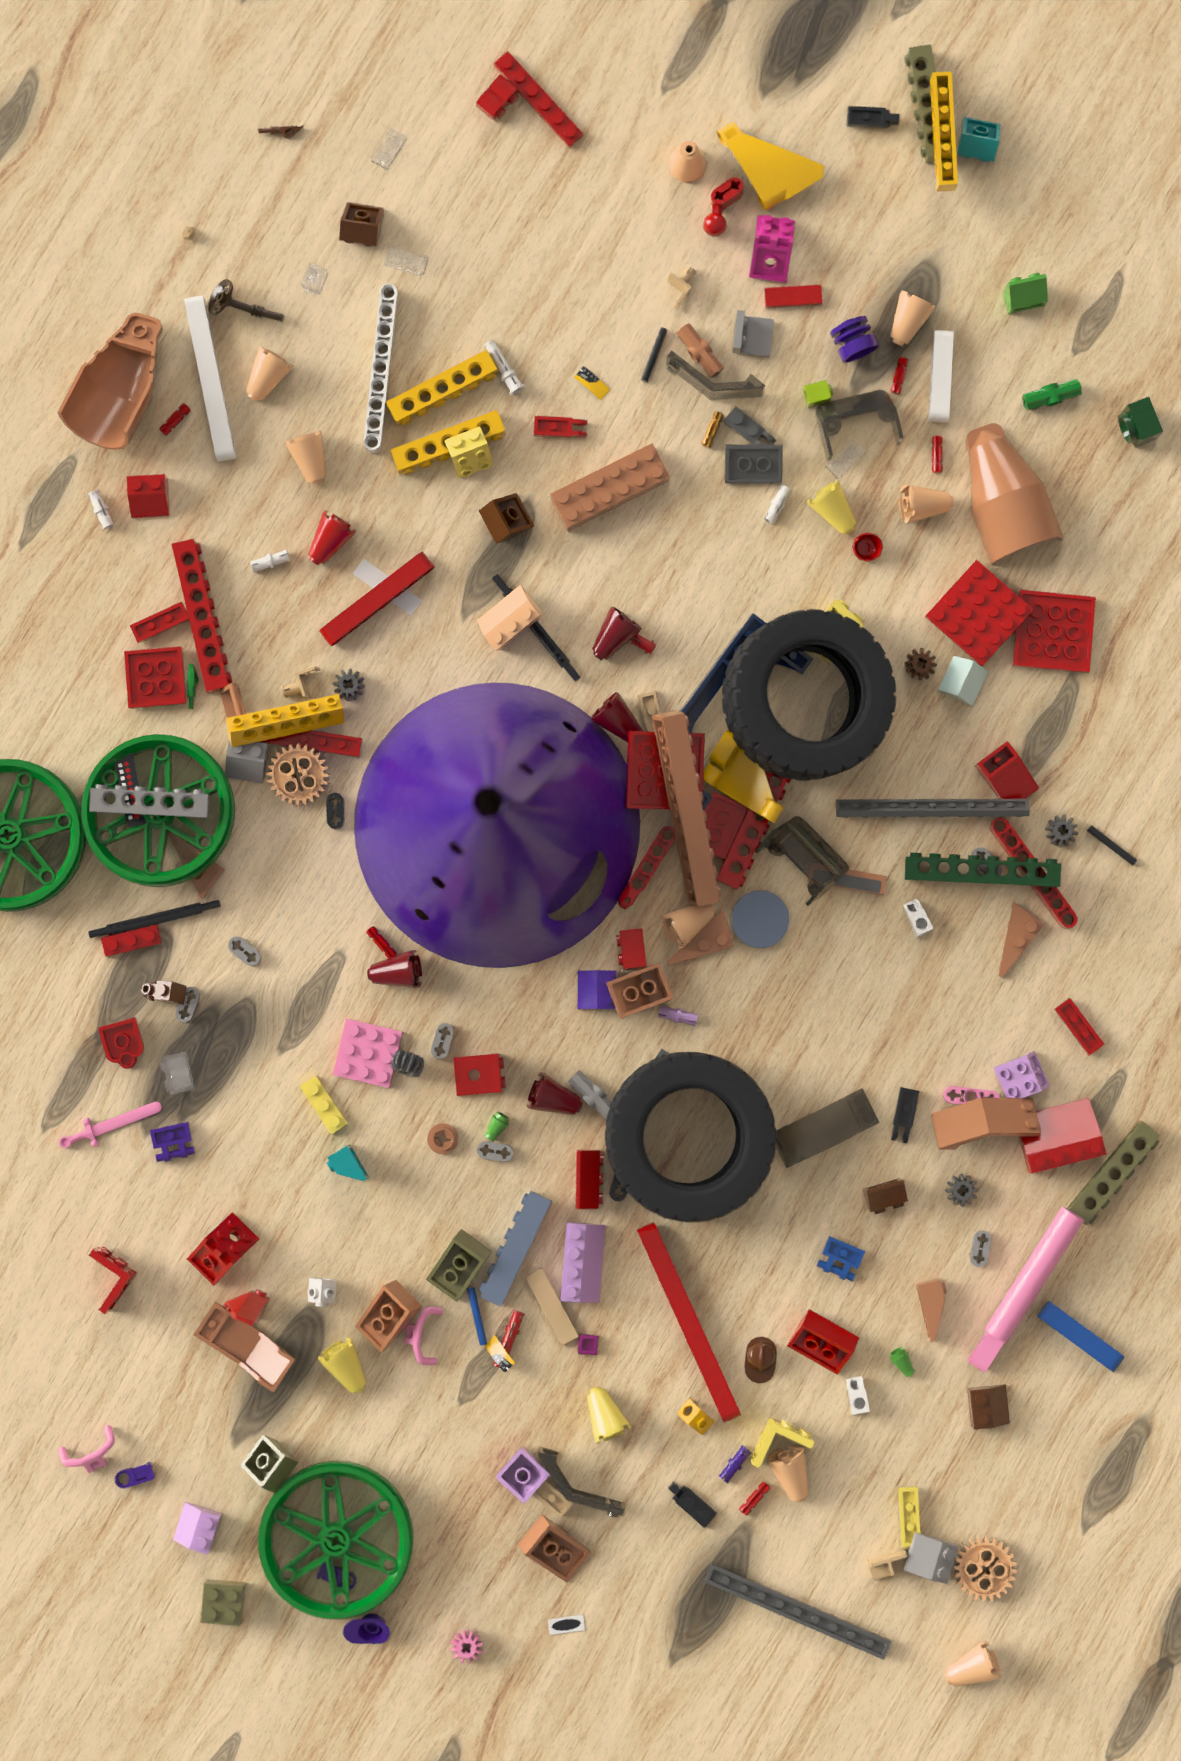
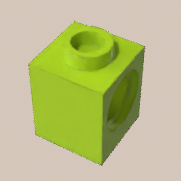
(817, 393)

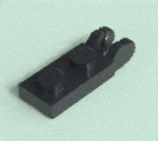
(904, 1112)

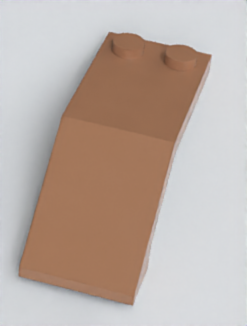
(984, 1119)
(245, 1346)

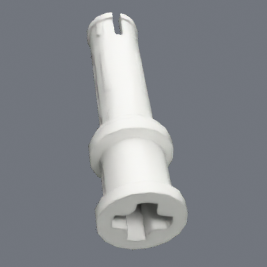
(508, 374)

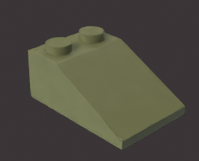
(459, 1265)

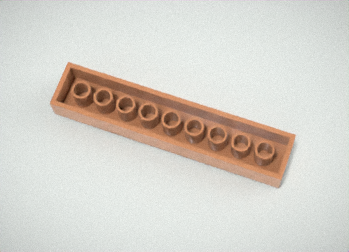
(686, 808)

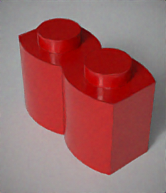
(497, 97)

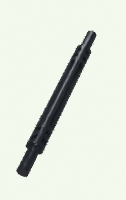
(543, 636)
(155, 918)

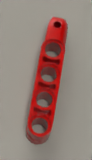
(629, 891)

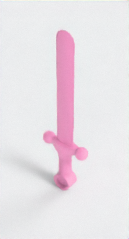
(110, 1124)

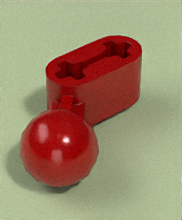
(715, 223)

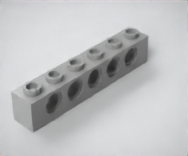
(99, 804)

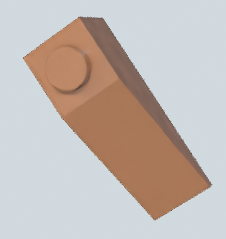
(932, 1300)

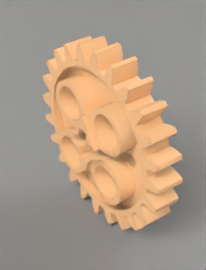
(280, 777)
(997, 1582)

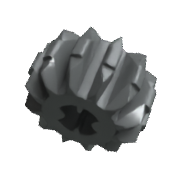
(348, 678)
(1066, 827)
(407, 1063)
(957, 1185)

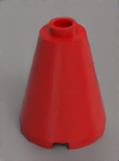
(329, 538)

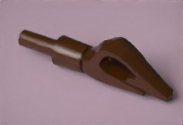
(282, 130)

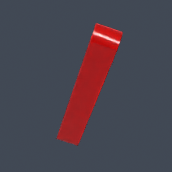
(376, 599)
(1053, 893)

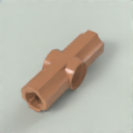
(700, 350)

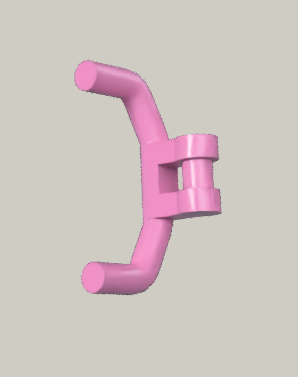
(414, 1335)
(92, 1460)

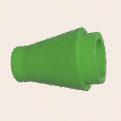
(497, 1125)
(901, 1360)

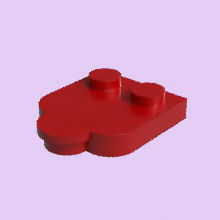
(122, 1042)

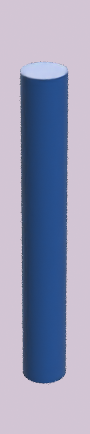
(477, 1316)

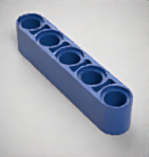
(1080, 1336)

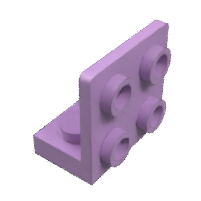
(1022, 1076)

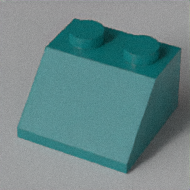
(979, 139)
(347, 1164)

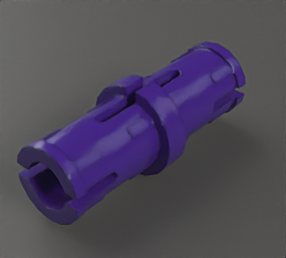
(735, 1464)

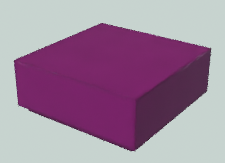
(588, 1344)

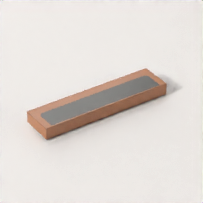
(862, 882)

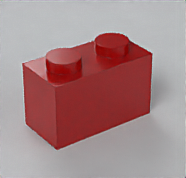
(632, 948)

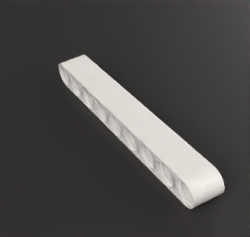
(381, 359)
(210, 378)

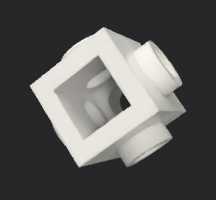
(322, 1291)

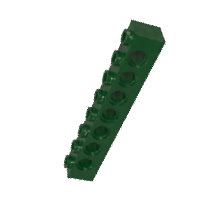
(913, 870)

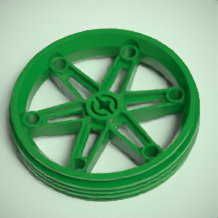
(20, 838)
(210, 853)
(339, 1550)

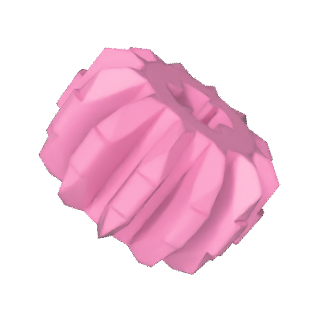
(459, 1643)

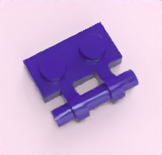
(169, 1136)

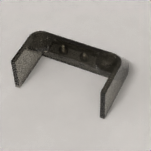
(830, 413)
(808, 853)

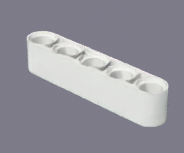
(941, 376)

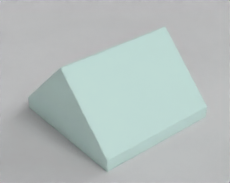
(963, 680)

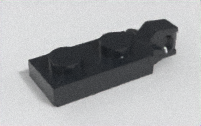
(871, 117)
(692, 1504)

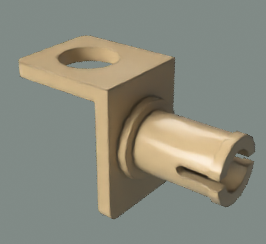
(681, 283)
(300, 684)

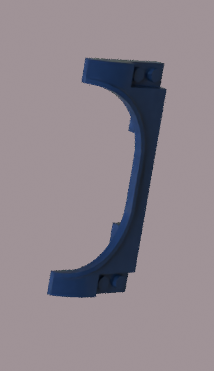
(714, 678)

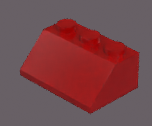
(588, 1179)
(823, 1341)

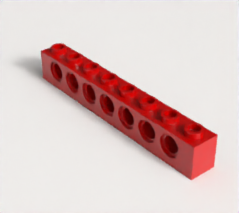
(181, 551)
(725, 873)

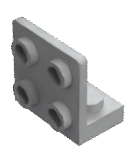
(752, 335)

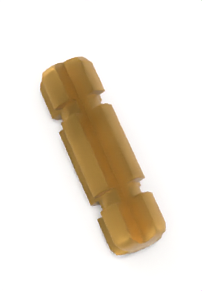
(712, 429)

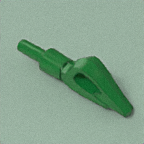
(192, 681)

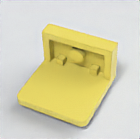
(469, 452)

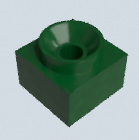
(1139, 423)

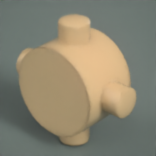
(188, 233)

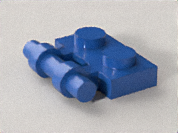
(843, 1253)

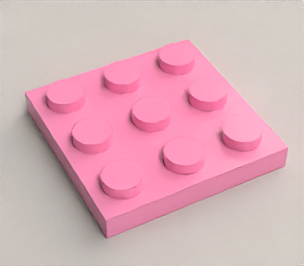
(367, 1053)

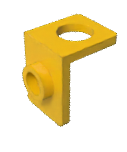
(697, 1419)

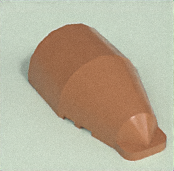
(115, 385)
(1006, 496)

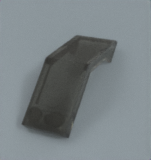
(714, 391)
(825, 1128)
(612, 1507)

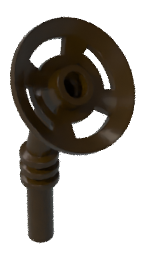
(219, 295)

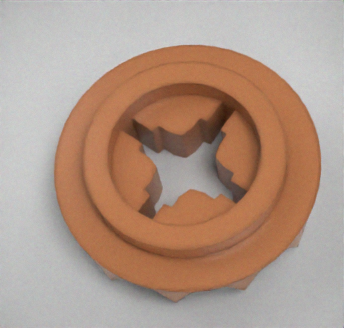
(450, 1133)

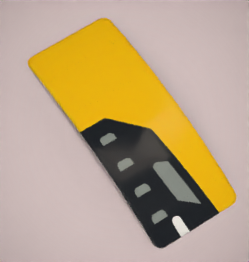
(592, 383)
(499, 1354)

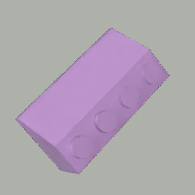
(582, 1262)

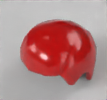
(867, 547)

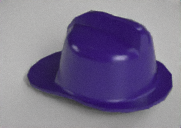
(368, 1630)

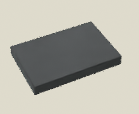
(753, 463)

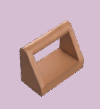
(232, 700)

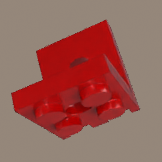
(490, 1074)
(221, 1249)
(117, 1266)

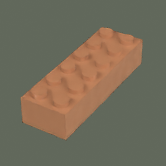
(610, 487)

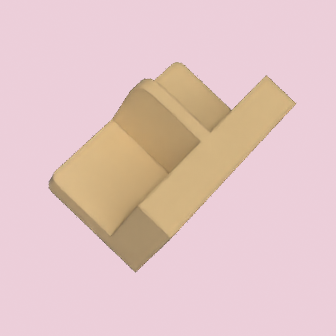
(552, 1498)
(887, 1564)

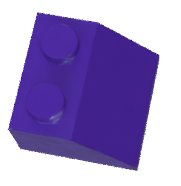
(593, 989)

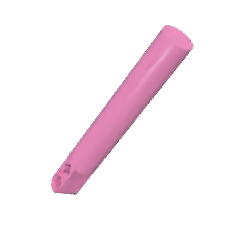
(1026, 1287)

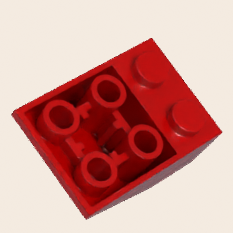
(1007, 773)

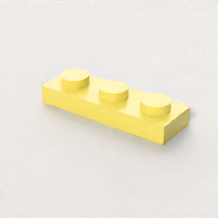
(323, 1105)
(908, 1514)

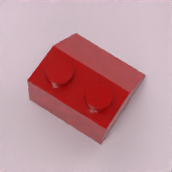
(148, 495)

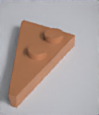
(187, 853)
(1020, 932)
(710, 939)

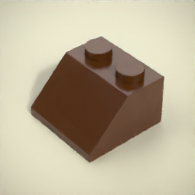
(361, 224)
(506, 518)
(885, 1195)
(988, 1406)

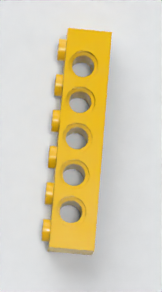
(944, 131)
(481, 360)
(400, 454)
(285, 720)

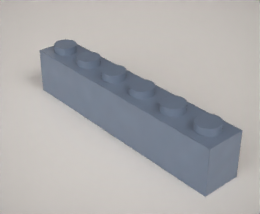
(515, 1249)

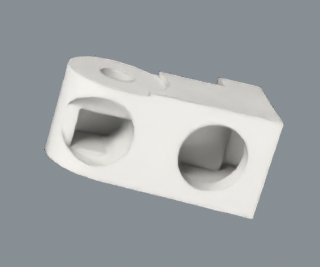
(917, 918)
(857, 1395)

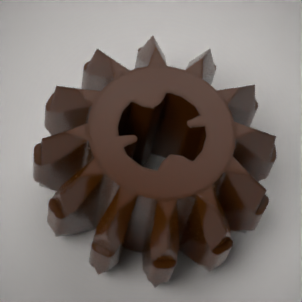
(914, 660)

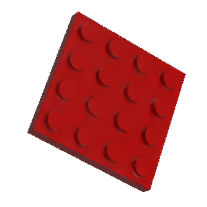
(979, 613)
(1056, 632)
(644, 770)

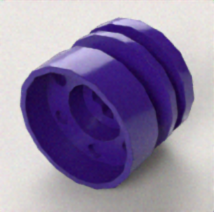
(853, 336)

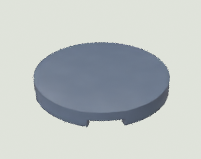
(760, 919)

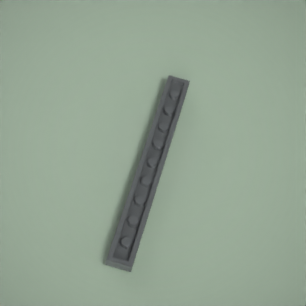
(932, 808)
(797, 1611)

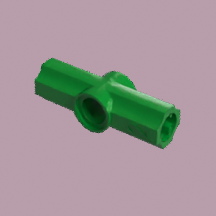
(1051, 394)

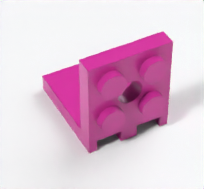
(773, 241)

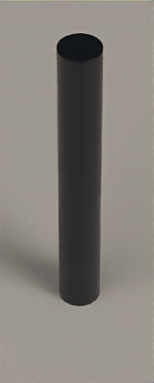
(654, 354)
(1112, 845)

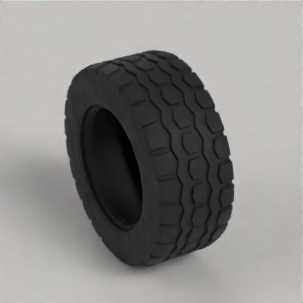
(868, 684)
(741, 1174)

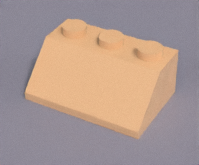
(509, 618)

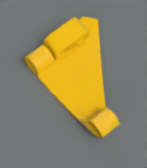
(771, 169)
(740, 778)

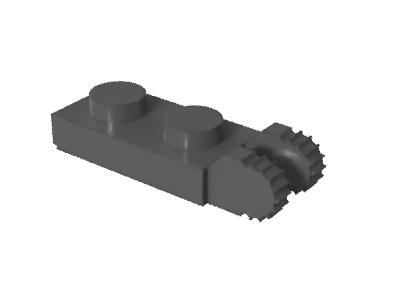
(747, 427)

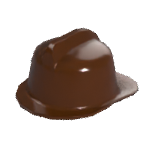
(760, 1359)

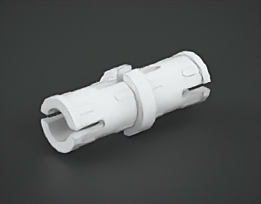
(777, 504)
(100, 509)
(270, 561)

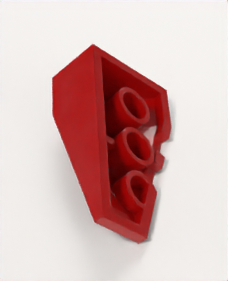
(248, 1306)

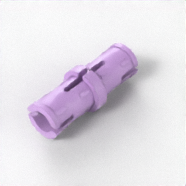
(677, 1015)

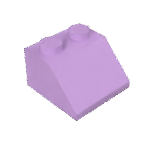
(523, 1474)
(197, 1528)

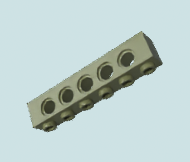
(922, 56)
(1127, 1146)

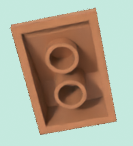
(639, 990)
(388, 1315)
(553, 1548)

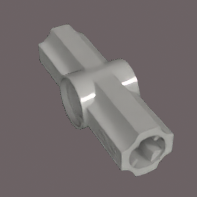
(591, 1093)

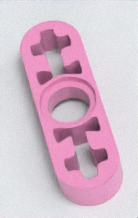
(986, 1093)

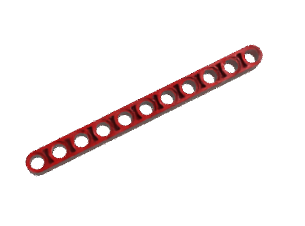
(689, 1322)

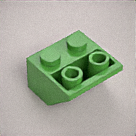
(1026, 293)

